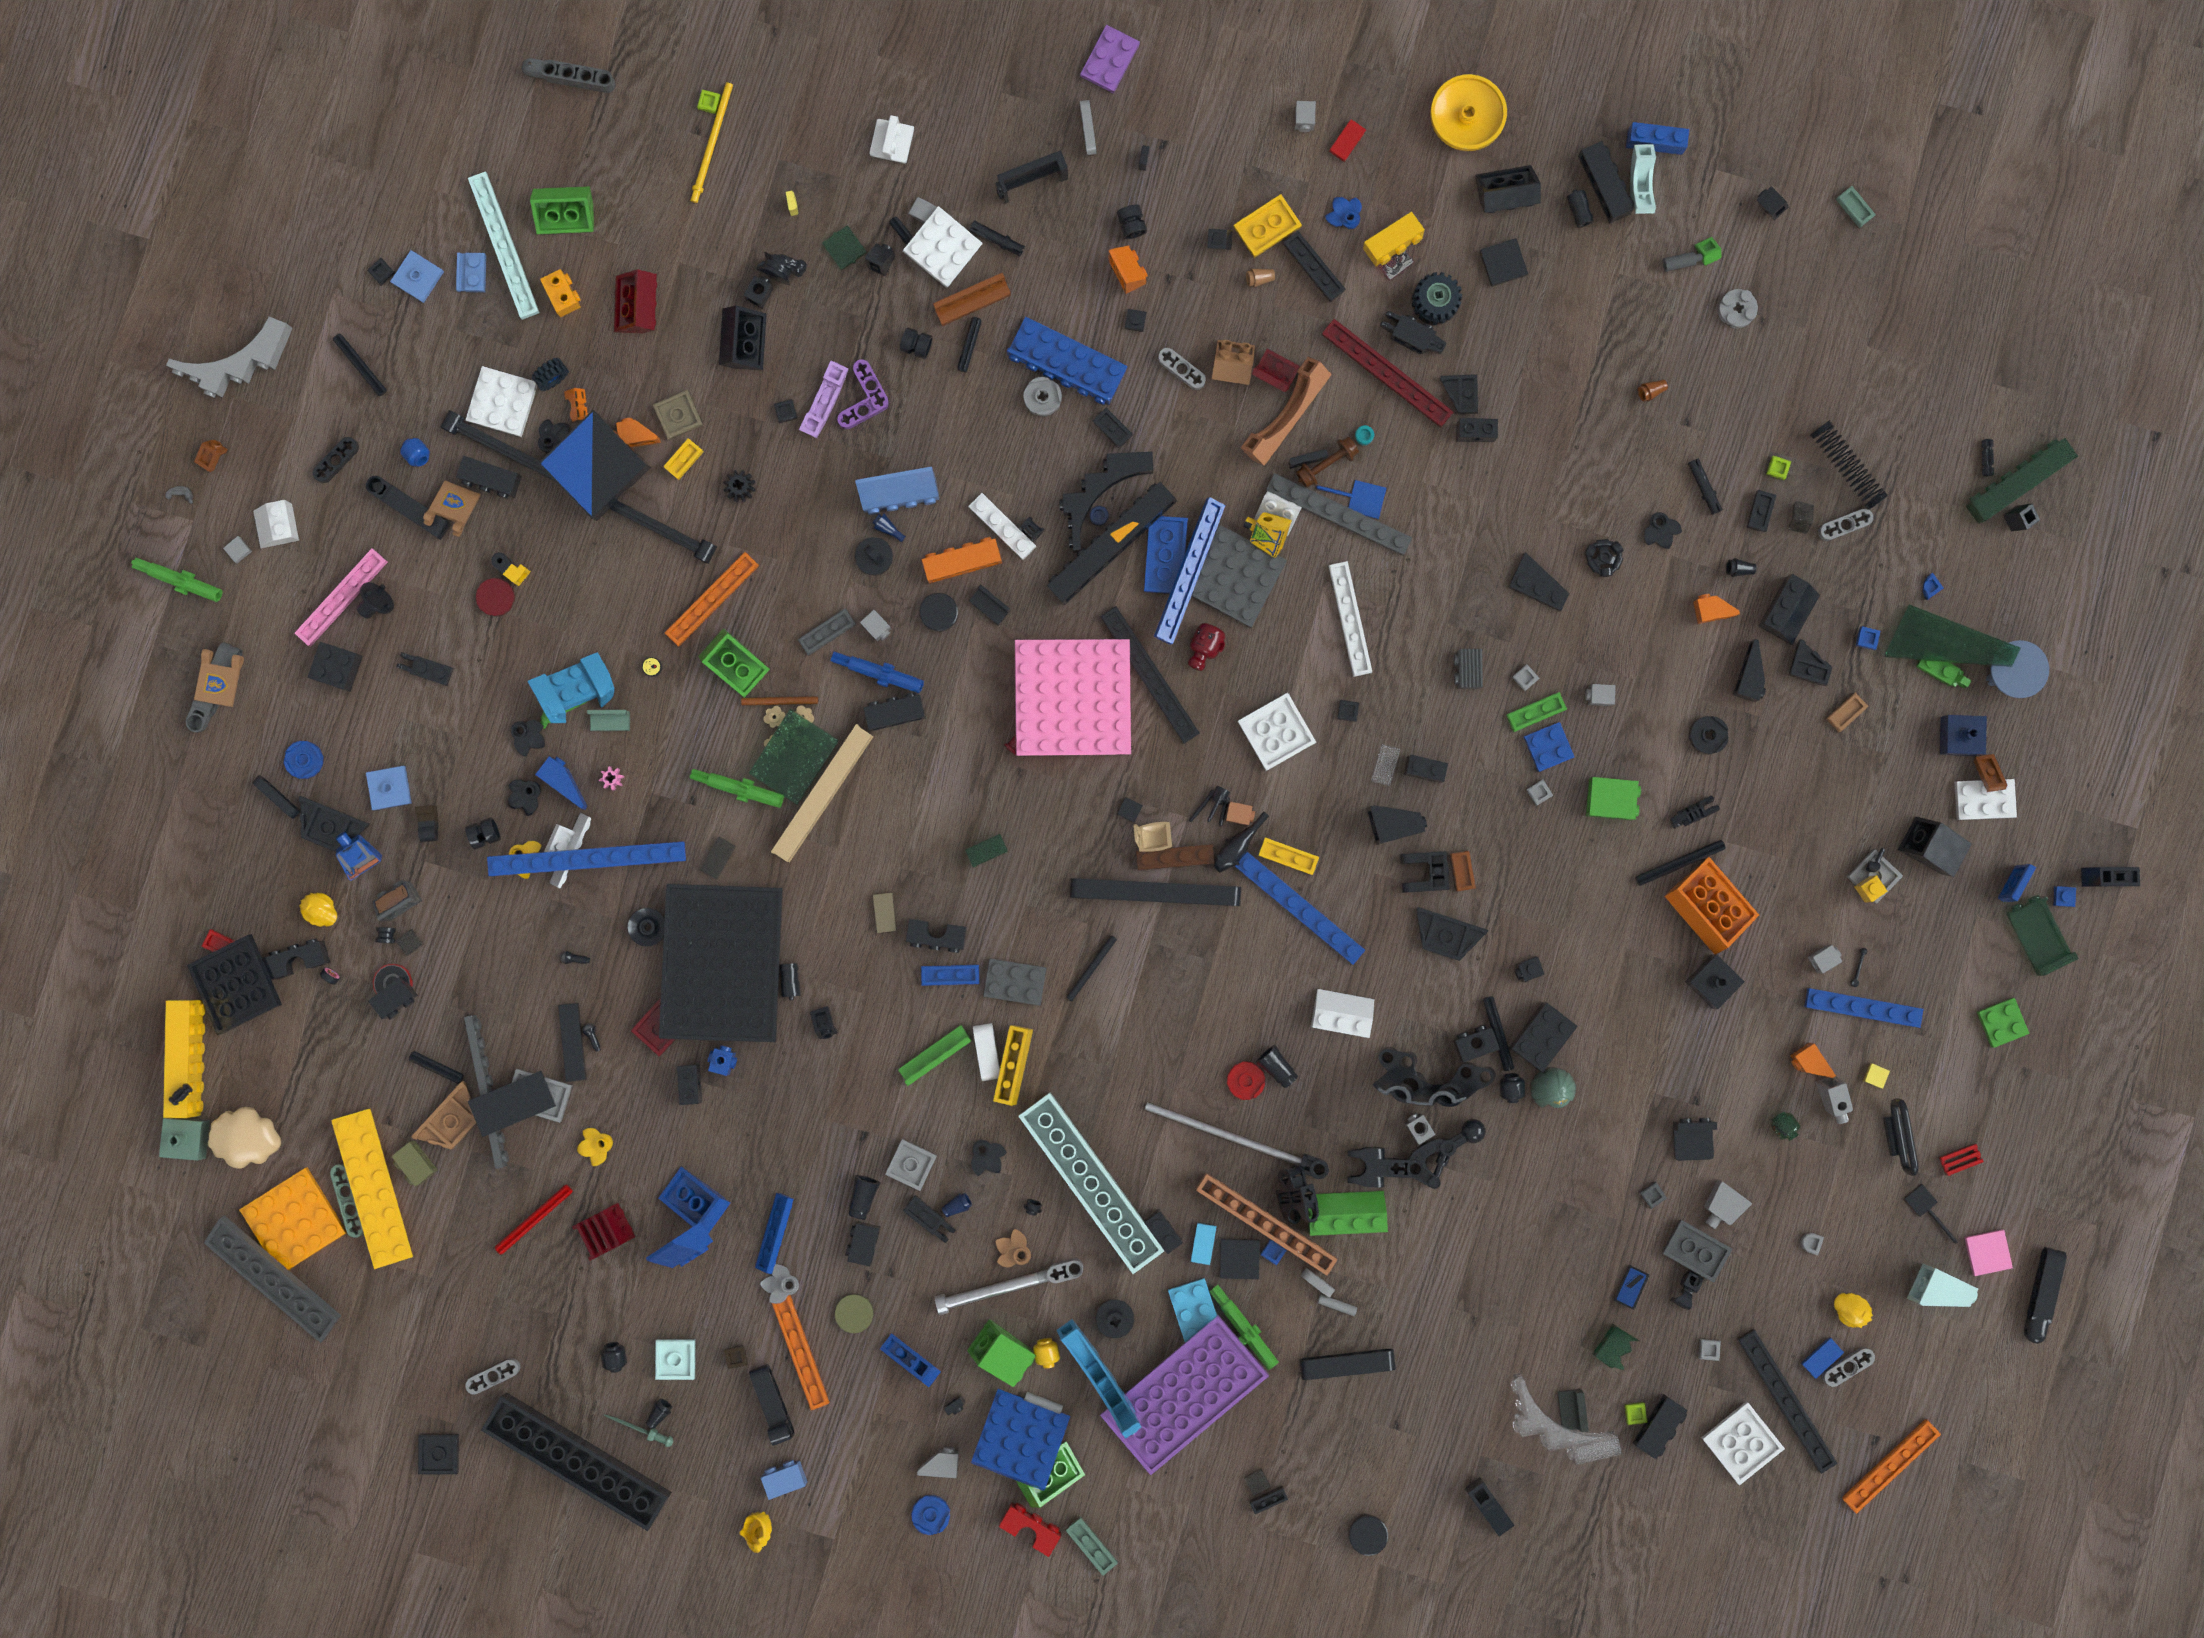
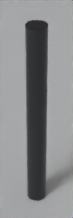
(1091, 968)

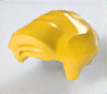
(318, 909)
(1853, 1310)
(756, 1530)

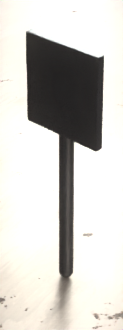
(1923, 1201)

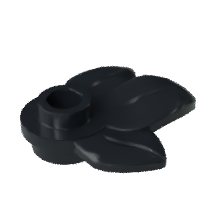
(551, 433)
(1662, 533)
(530, 738)
(522, 797)
(989, 1159)

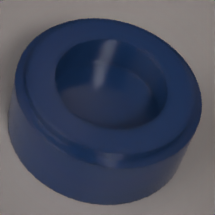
(1099, 515)

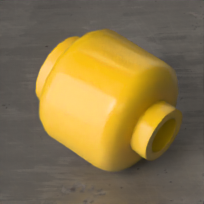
(1046, 1352)

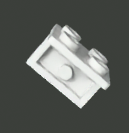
(891, 140)
(1280, 507)

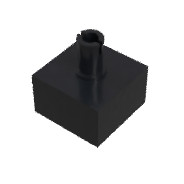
(1714, 981)

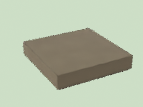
(677, 415)

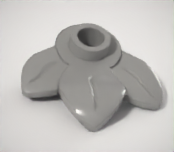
(777, 1284)

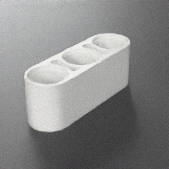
(986, 1051)

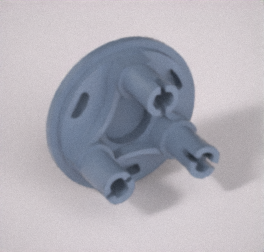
(2025, 676)

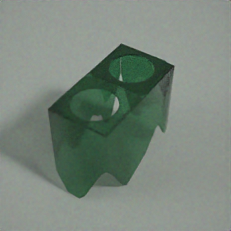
(1614, 1345)

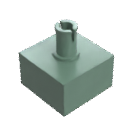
(184, 1138)

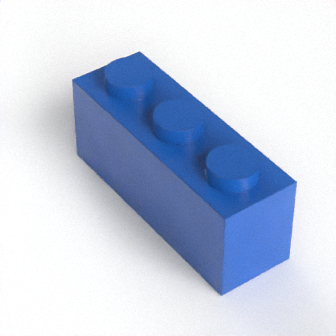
(1664, 138)

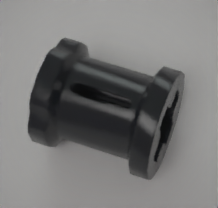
(1025, 527)

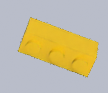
(1394, 239)

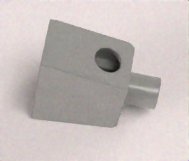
(1835, 1098)
(1725, 1205)

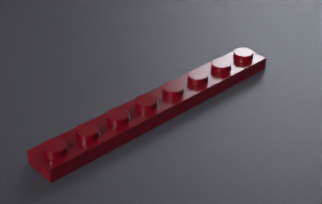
(1387, 373)

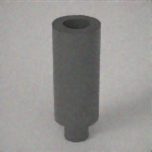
(1681, 261)

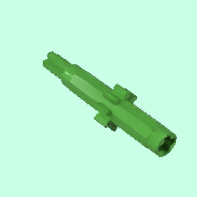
(183, 581)
(744, 789)
(1248, 1333)

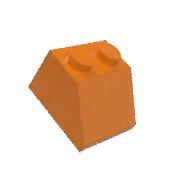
(1127, 268)

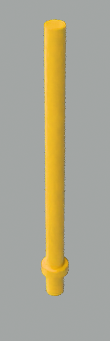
(697, 188)

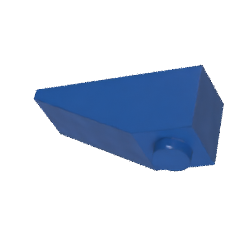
(560, 778)
(910, 1360)

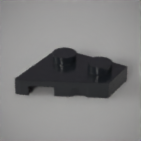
(1809, 665)

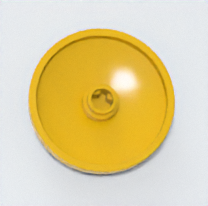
(1468, 112)

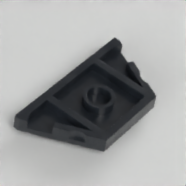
(324, 824)
(1447, 935)

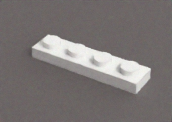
(1002, 526)

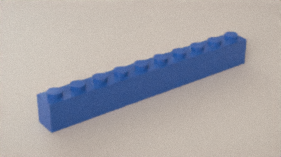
(586, 858)

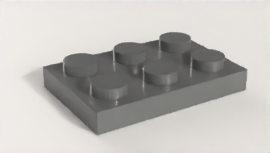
(1015, 982)
(1697, 1250)

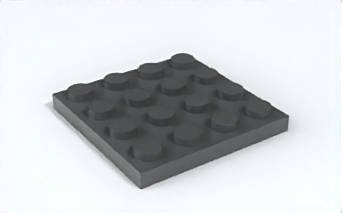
(1237, 576)

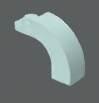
(1641, 178)

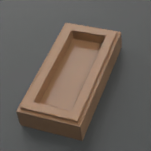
(1847, 712)

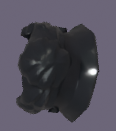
(781, 267)

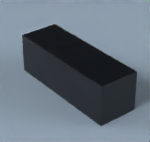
(1268, 1500)

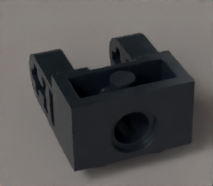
(1437, 868)

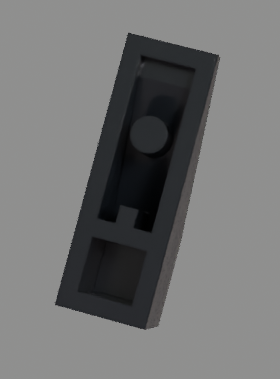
(1751, 677)
(2110, 876)

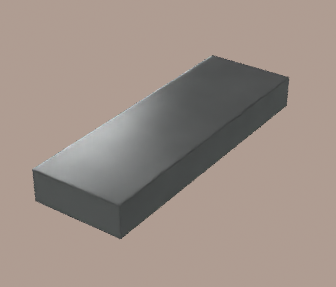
(826, 632)

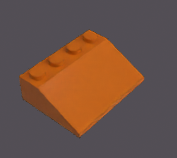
(1712, 906)

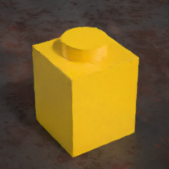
(1870, 889)

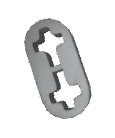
(1317, 1282)

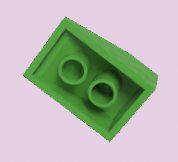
(733, 663)
(1063, 1474)

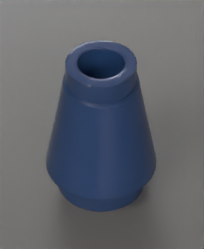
(957, 1205)

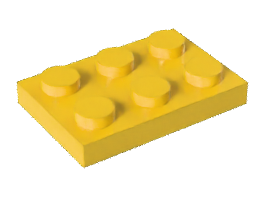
(1267, 226)

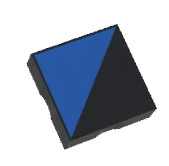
(594, 465)

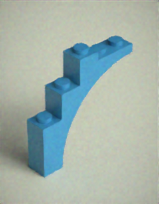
(1100, 1377)

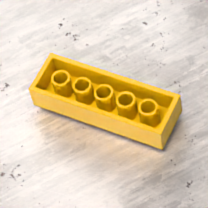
(184, 1056)

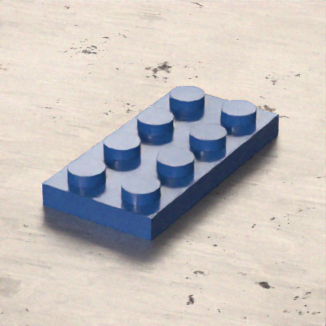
(1164, 553)

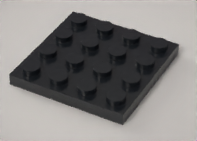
(234, 984)

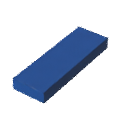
(949, 975)

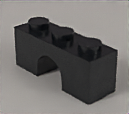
(919, 934)
(280, 963)

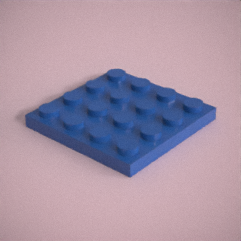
(1020, 1440)

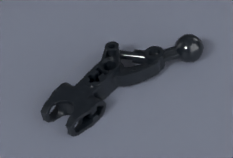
(1379, 1167)

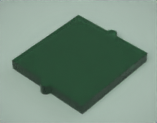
(844, 247)

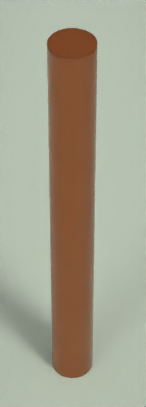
(779, 700)

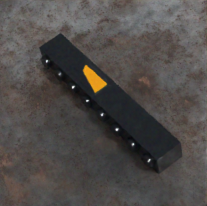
(1112, 542)

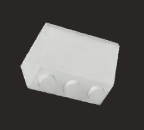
(1343, 1013)

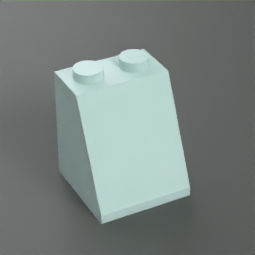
(1940, 1289)

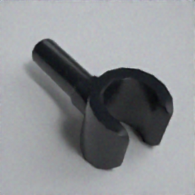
(1875, 866)

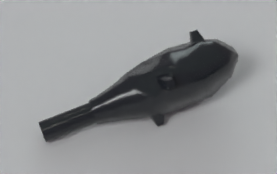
(1237, 846)

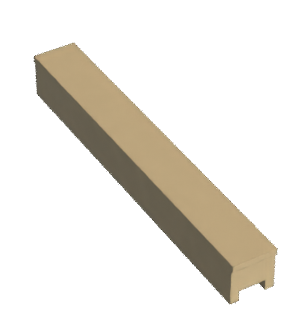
(822, 794)

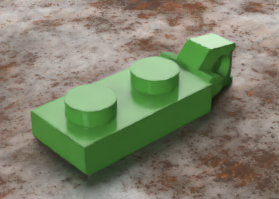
(1944, 672)

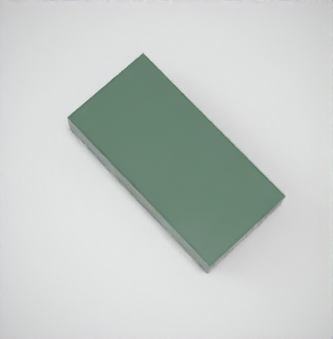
(1855, 207)

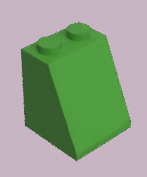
(1001, 1353)

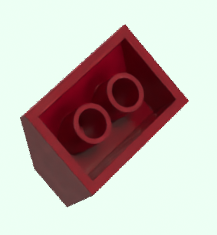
(635, 302)

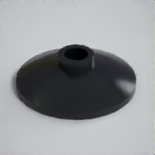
(637, 925)

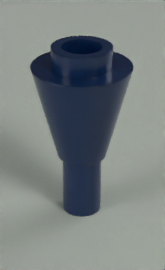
(883, 524)

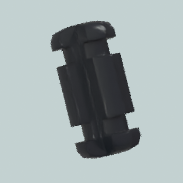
(180, 1094)

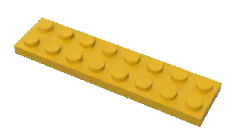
(372, 1188)

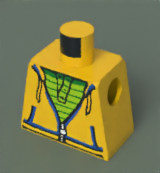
(1268, 532)

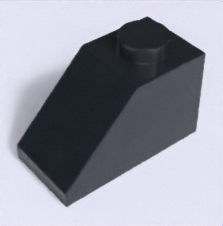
(880, 258)

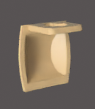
(1153, 836)

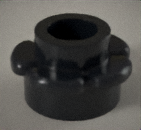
(1032, 1207)

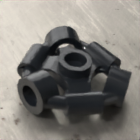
(1604, 557)

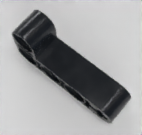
(772, 1404)

